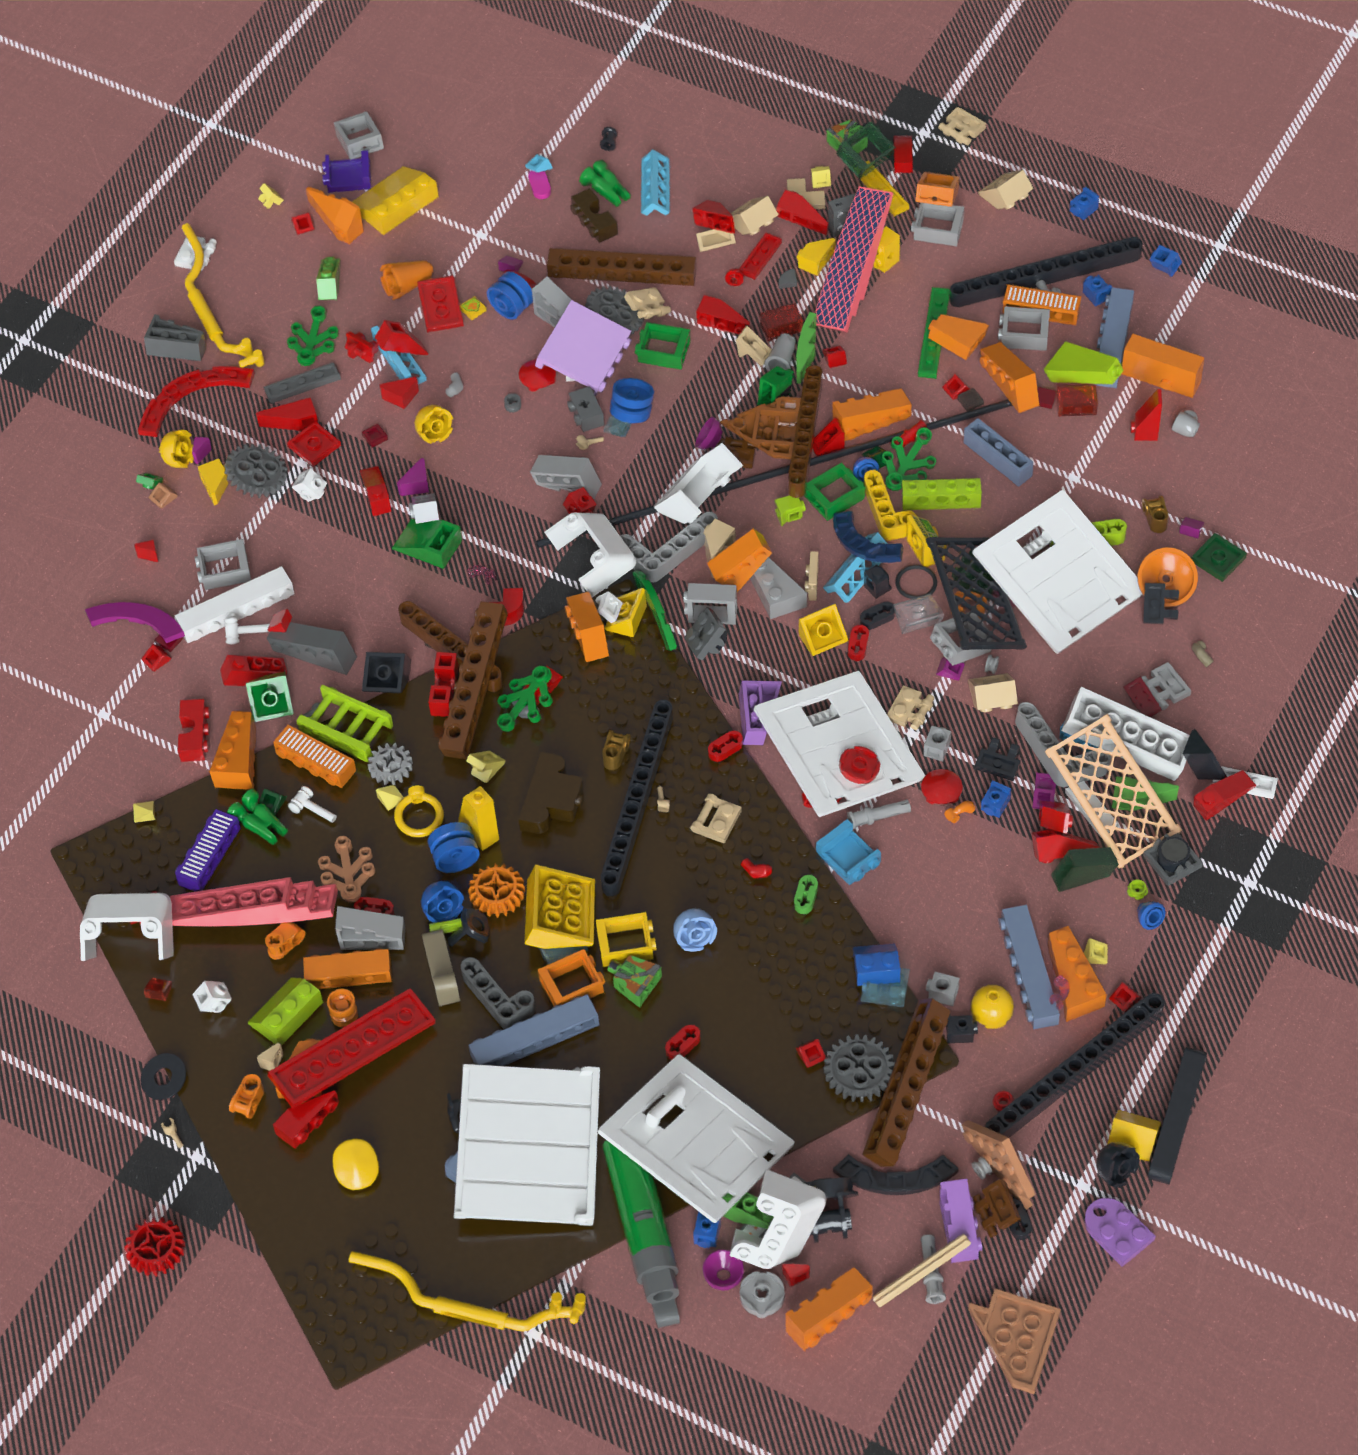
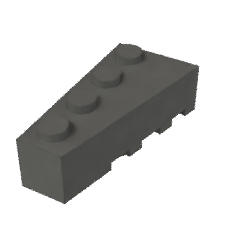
(315, 645)

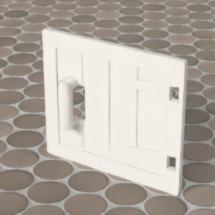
(1066, 584)
(816, 741)
(707, 1149)

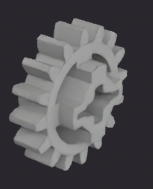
(392, 761)

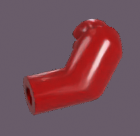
(756, 871)

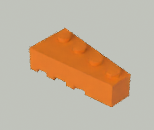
(235, 755)

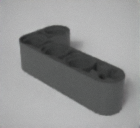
(492, 991)

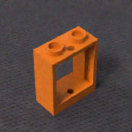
(939, 185)
(565, 965)

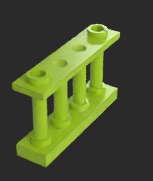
(344, 740)

